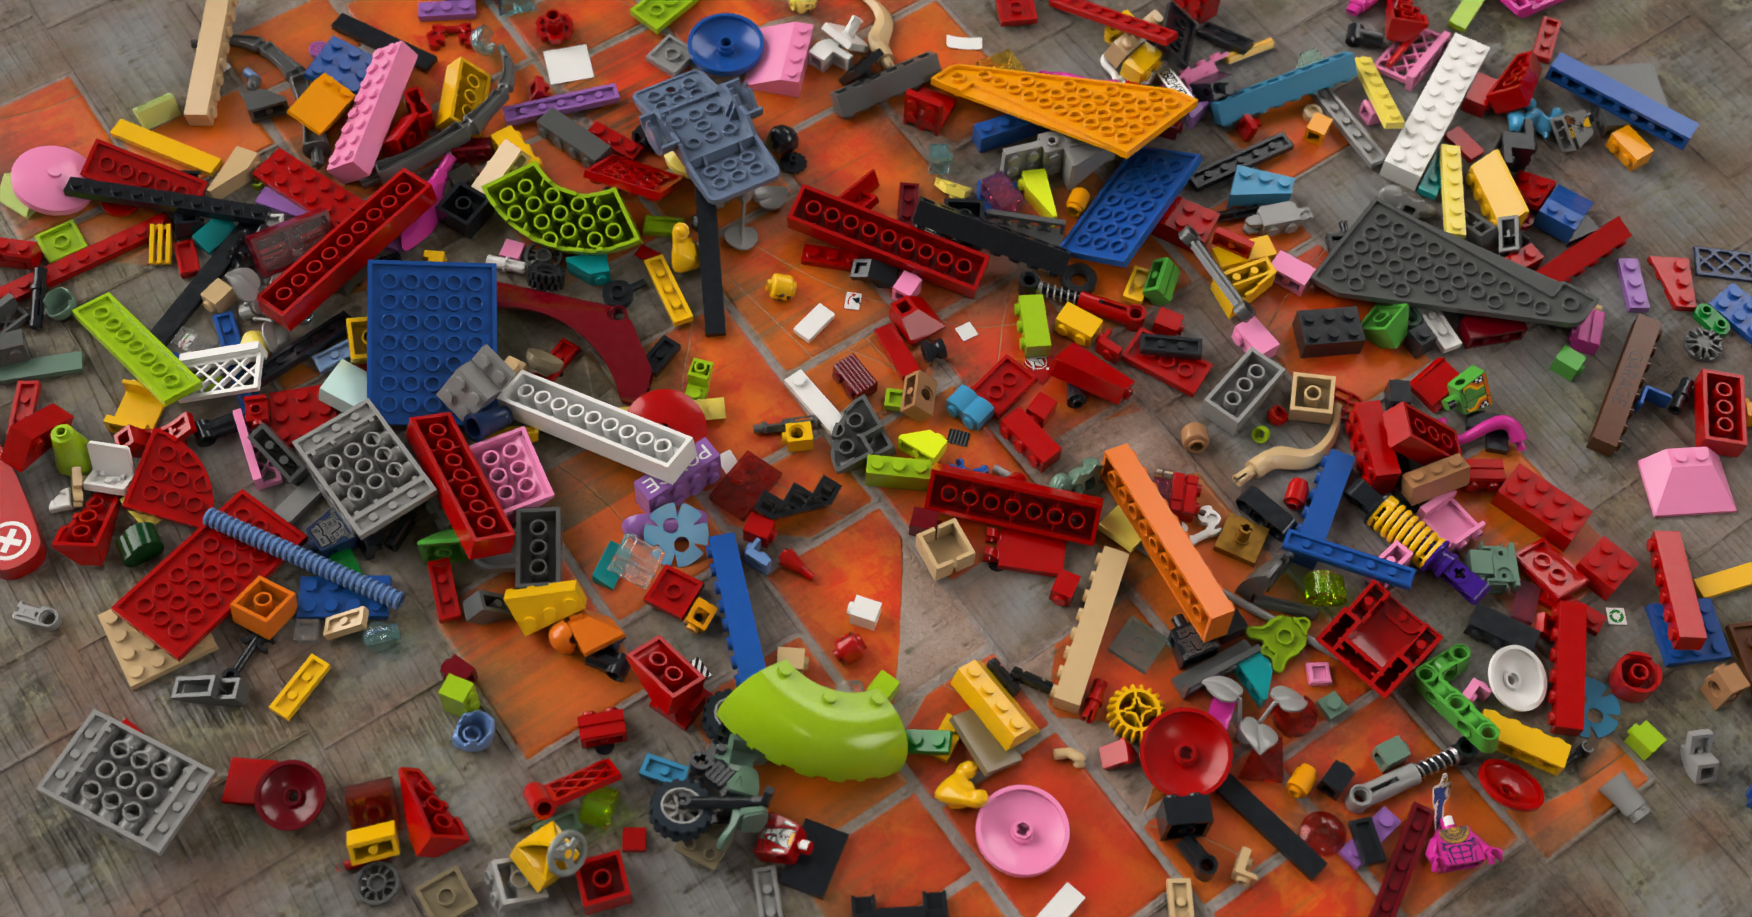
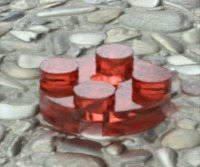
(1295, 727)

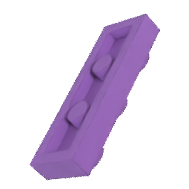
(446, 10)
(1632, 285)
(1385, 824)

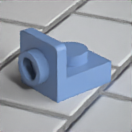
(756, 559)

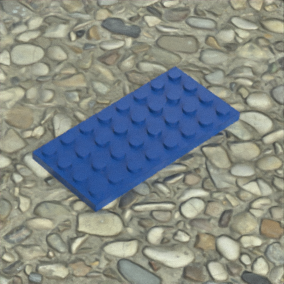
(1130, 205)

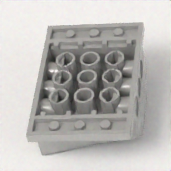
(364, 469)
(126, 784)

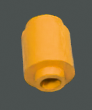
(1077, 202)
(1301, 781)

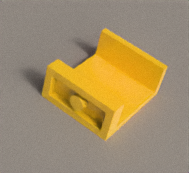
(136, 408)

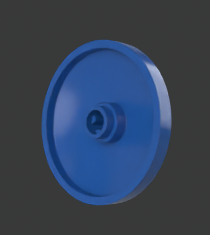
(725, 44)

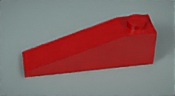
(90, 532)

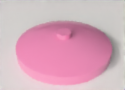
(41, 177)
(1022, 831)

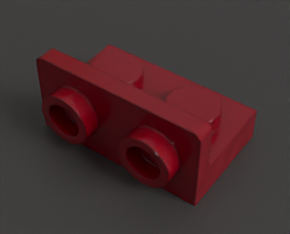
(476, 150)

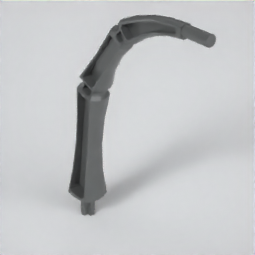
(451, 137)
(313, 146)

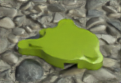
(1281, 639)

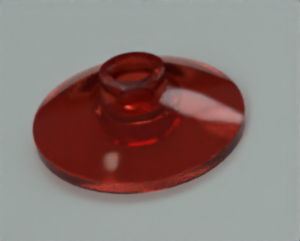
(1323, 843)

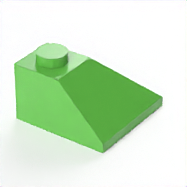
(1386, 325)
(442, 545)

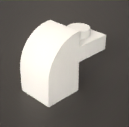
(829, 52)

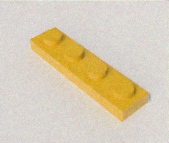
(668, 290)

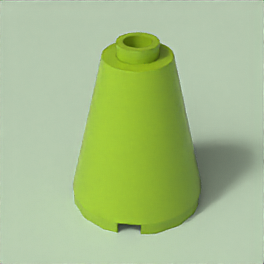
(70, 450)

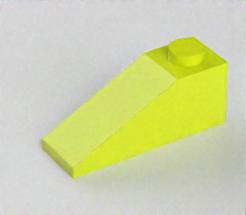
(1037, 192)

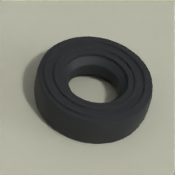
(1083, 270)

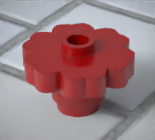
(554, 27)

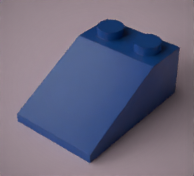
(1562, 213)

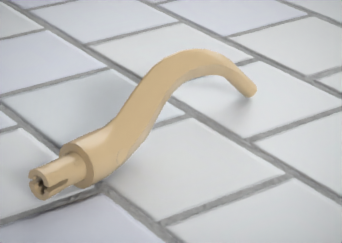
(881, 33)
(1290, 458)

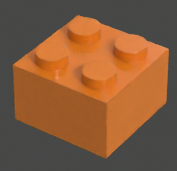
(264, 607)

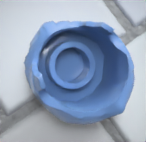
(474, 732)

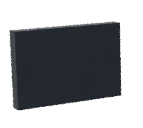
(814, 871)

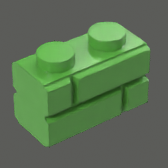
(1161, 281)

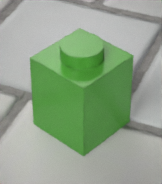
(1568, 363)

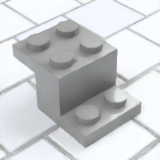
(476, 383)

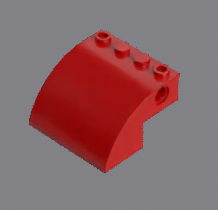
(1379, 639)

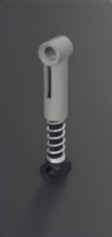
(1408, 776)

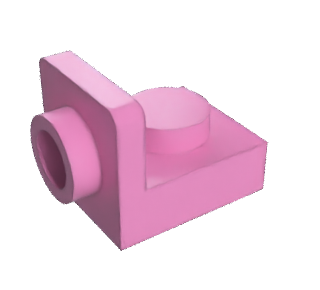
(1477, 689)

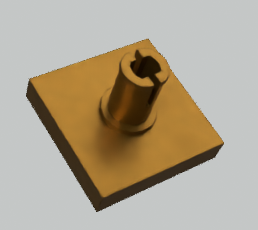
(1241, 539)

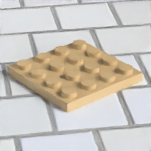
(140, 657)

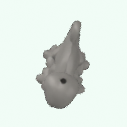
(1417, 208)

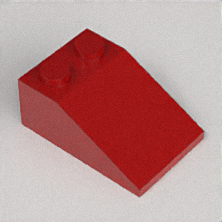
(665, 674)

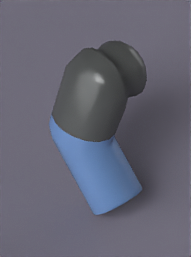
(253, 79)

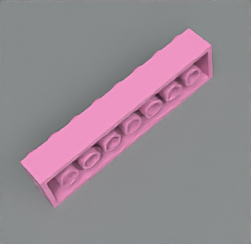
(372, 113)

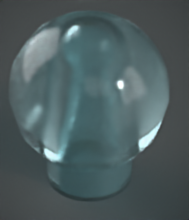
(380, 635)

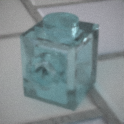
(939, 158)

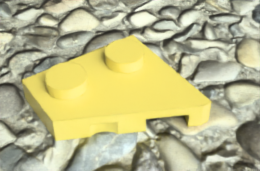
(955, 190)

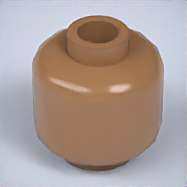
(1195, 437)

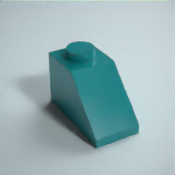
(589, 268)
(1255, 676)

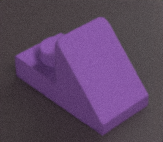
(1196, 114)

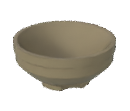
(543, 362)

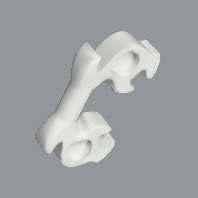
(1210, 520)

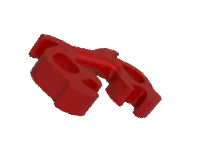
(436, 36)

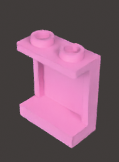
(1450, 521)

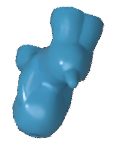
(1540, 119)

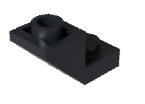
(872, 270)

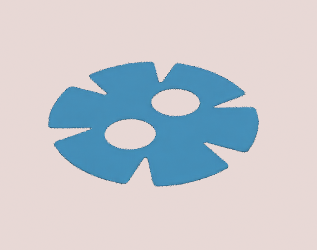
(694, 533)
(1607, 705)

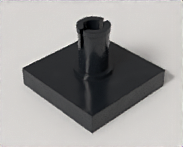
(861, 68)

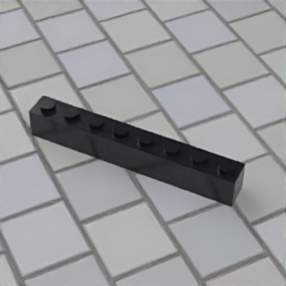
(990, 236)

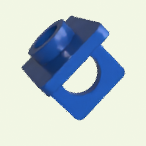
(1652, 396)

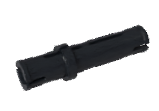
(38, 294)

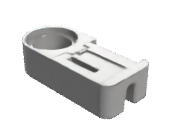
(35, 617)

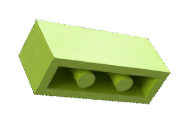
(1032, 325)
(898, 472)

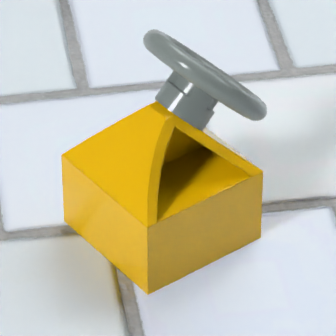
(549, 855)

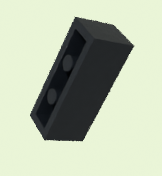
(1499, 629)

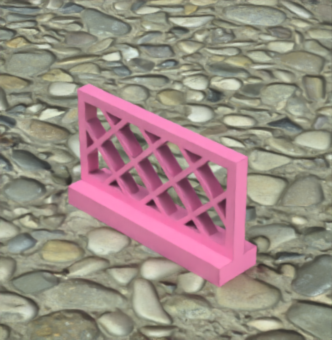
(1427, 59)

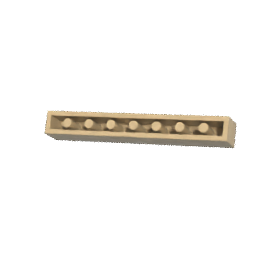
(210, 62)
(1090, 630)

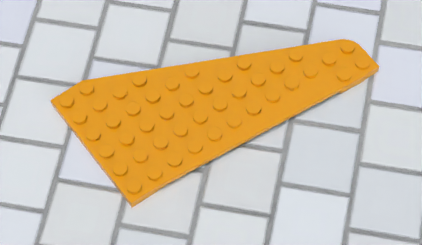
(1090, 110)

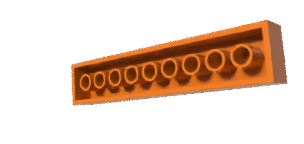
(1167, 543)

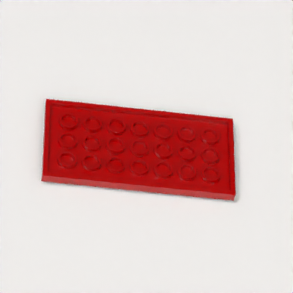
(201, 578)

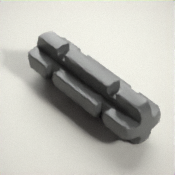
(525, 821)

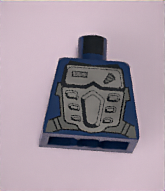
(329, 535)

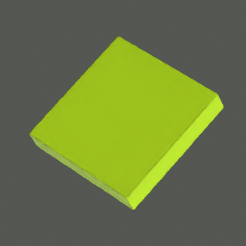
(61, 241)

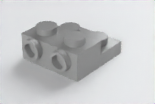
(510, 886)

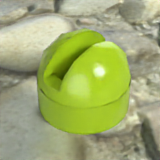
(1258, 431)

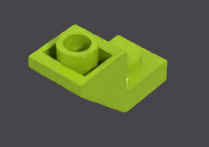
(699, 379)

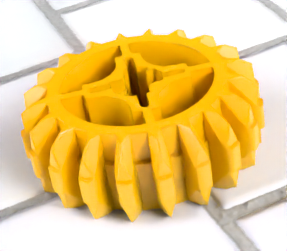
(1137, 697)

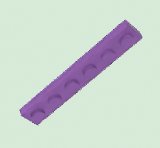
(564, 103)

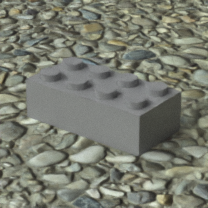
(1242, 391)

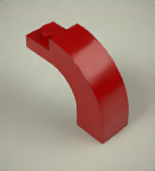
(137, 438)

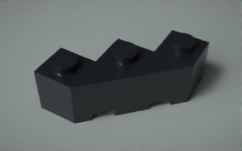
(797, 500)

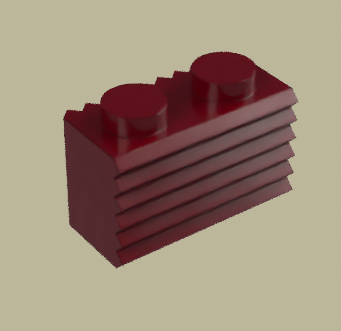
(854, 377)

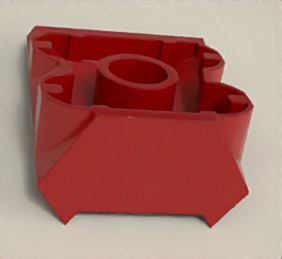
(1432, 383)

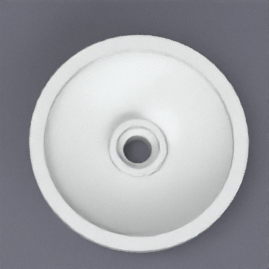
(1525, 674)

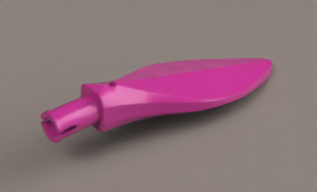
(427, 222)

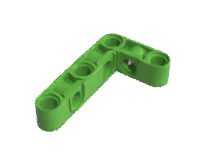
(1433, 685)

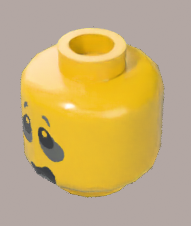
(781, 287)

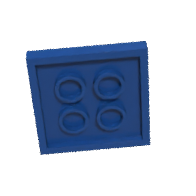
(342, 62)
(1713, 650)

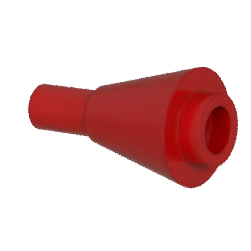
(791, 561)

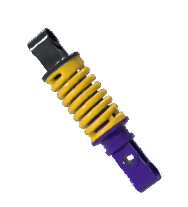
(1429, 550)

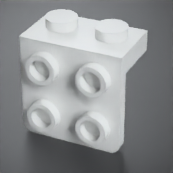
(111, 468)

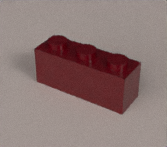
(1485, 331)

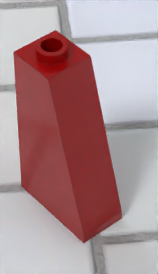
(1091, 374)

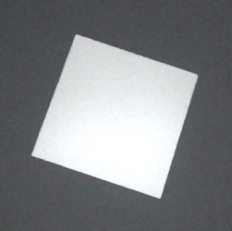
(568, 64)

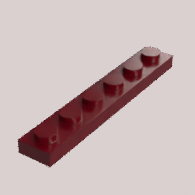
(1402, 861)

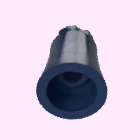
(487, 422)

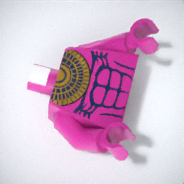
(1458, 848)

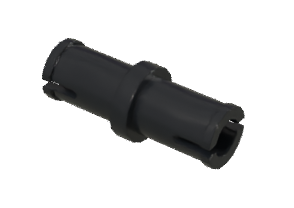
(1681, 395)

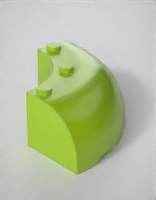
(562, 217)
(816, 726)

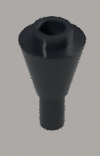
(1075, 397)

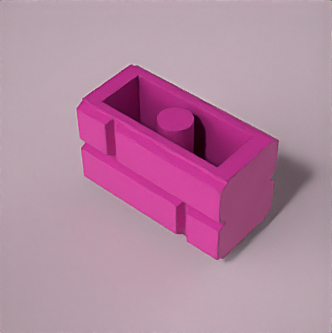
(1588, 335)

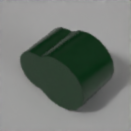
(139, 544)

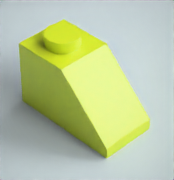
(923, 445)

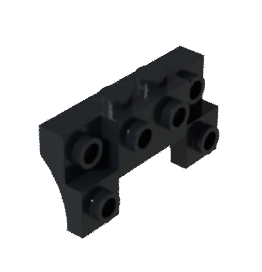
(933, 906)

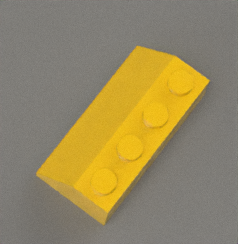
(462, 92)
(1495, 189)
(993, 705)

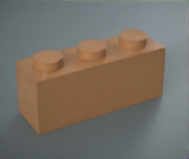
(1435, 479)

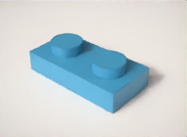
(662, 769)

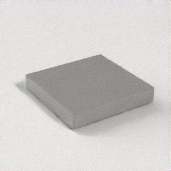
(670, 56)

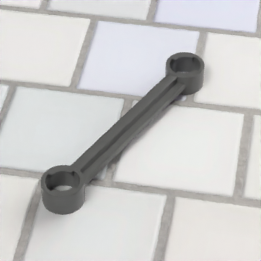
(1241, 307)

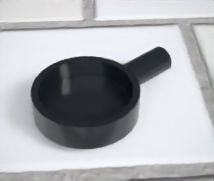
(621, 292)

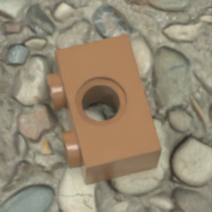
(918, 396)
(1724, 685)

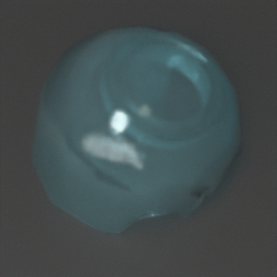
(481, 41)

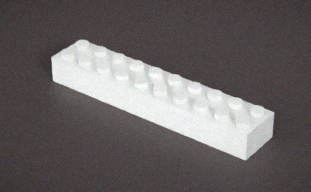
(1434, 111)
(598, 426)

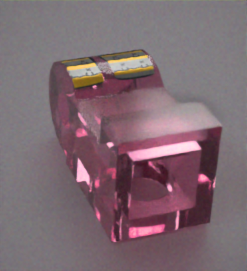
(1163, 480)

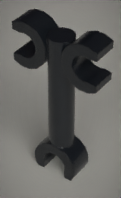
(253, 641)

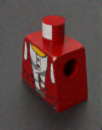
(782, 841)

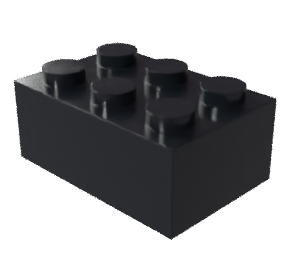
(1328, 332)

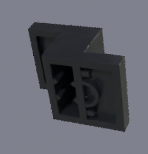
(1518, 147)

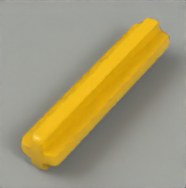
(1258, 47)

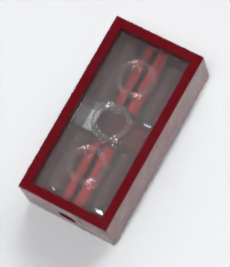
(284, 243)

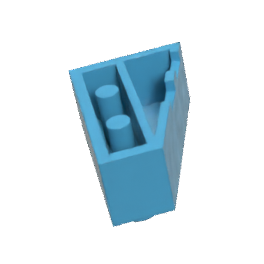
(1258, 187)

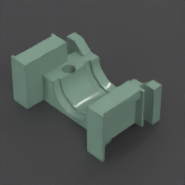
(1504, 567)

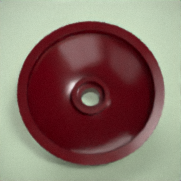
(277, 787)

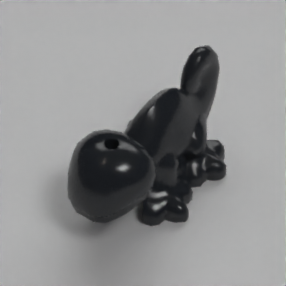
(240, 252)

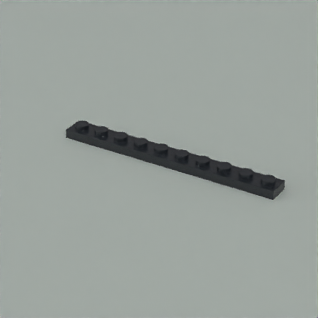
(167, 201)

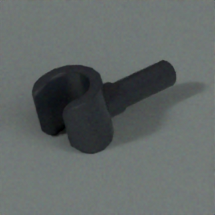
(1580, 752)

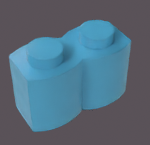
(969, 407)

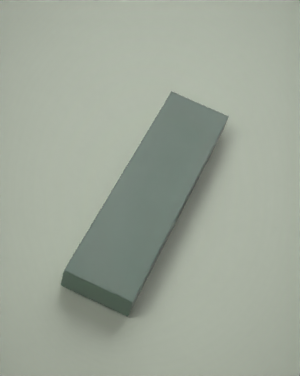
(43, 367)

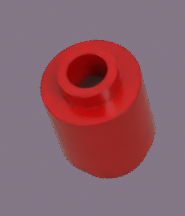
(1296, 494)

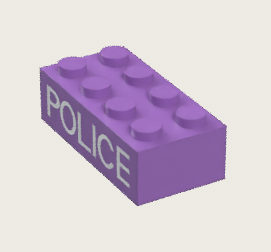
(702, 471)

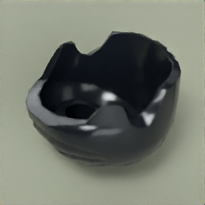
(782, 139)

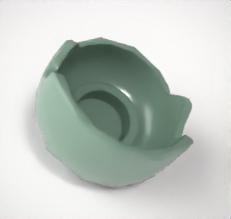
(59, 303)

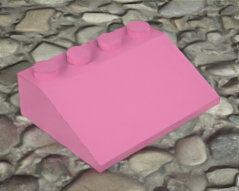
(783, 59)
(513, 471)

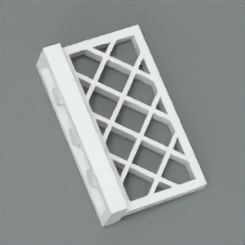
(222, 358)

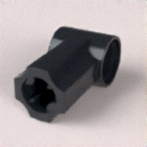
(1359, 36)
(209, 431)
(612, 664)
(1197, 855)

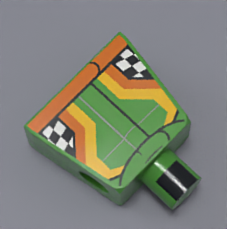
(1468, 391)

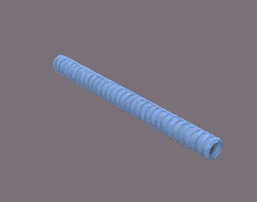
(305, 559)

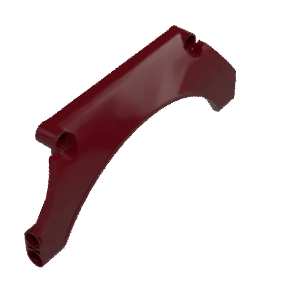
(596, 323)

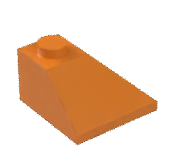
(593, 631)

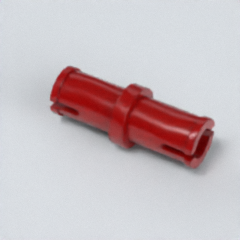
(1093, 700)

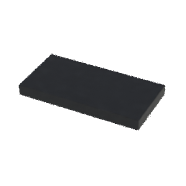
(1179, 49)

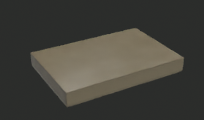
(982, 744)

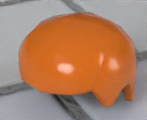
(560, 638)

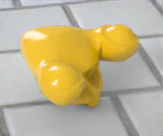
(684, 251)
(958, 791)

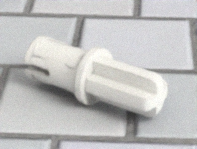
(507, 264)

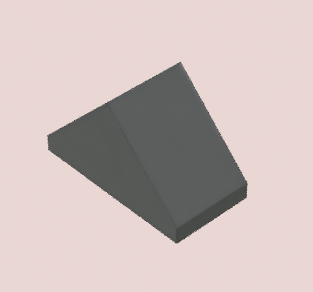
(1509, 234)

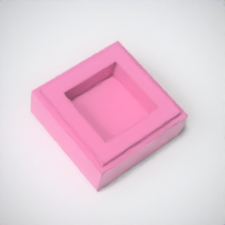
(512, 249)
(1318, 674)

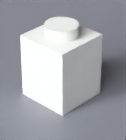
(864, 612)

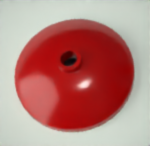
(1511, 785)

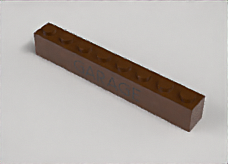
(1624, 385)

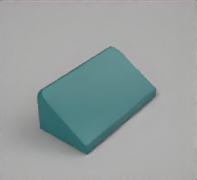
(213, 234)
(603, 576)

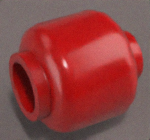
(849, 648)

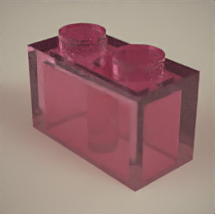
(1001, 193)

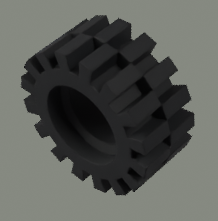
(546, 276)

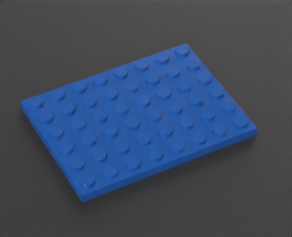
(422, 328)

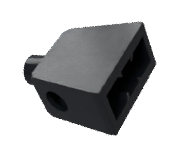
(1219, 86)

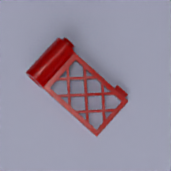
(545, 798)

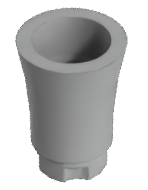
(1625, 797)

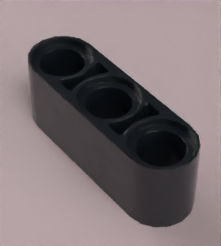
(1266, 512)

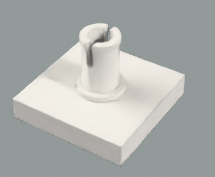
(846, 35)

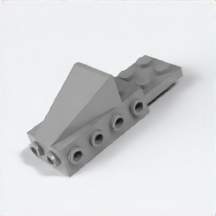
(1065, 155)

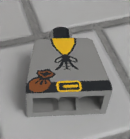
(1572, 129)

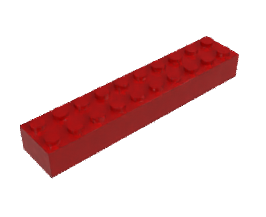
(887, 241)
(346, 249)

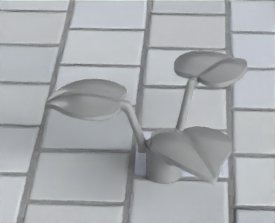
(769, 198)
(245, 284)
(1250, 730)

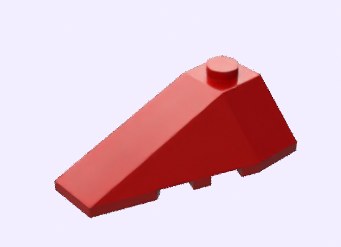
(1403, 20)
(429, 823)

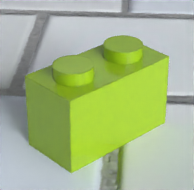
(458, 696)

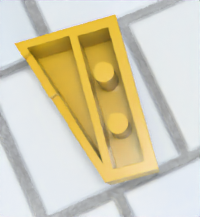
(1248, 280)
(544, 605)

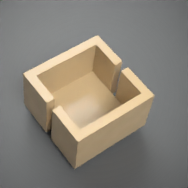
(946, 553)

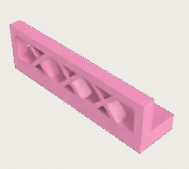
(252, 457)

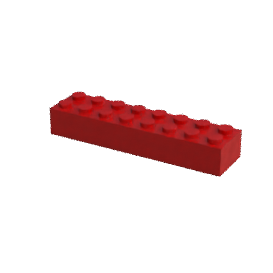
(460, 485)
(1013, 504)

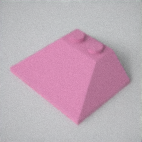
(1686, 483)

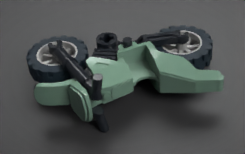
(724, 784)

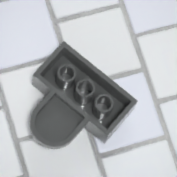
(535, 551)

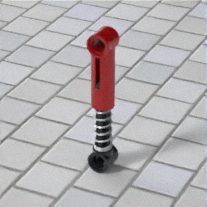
(1089, 302)

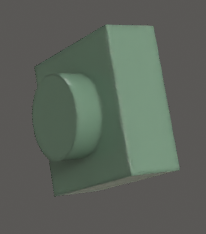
(1331, 706)

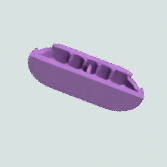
(636, 524)

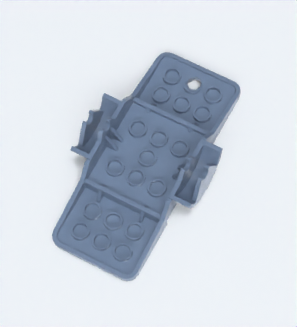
(708, 132)

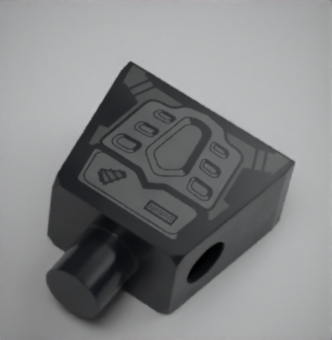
(1188, 645)

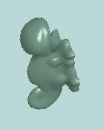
(1082, 478)

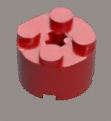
(1634, 677)

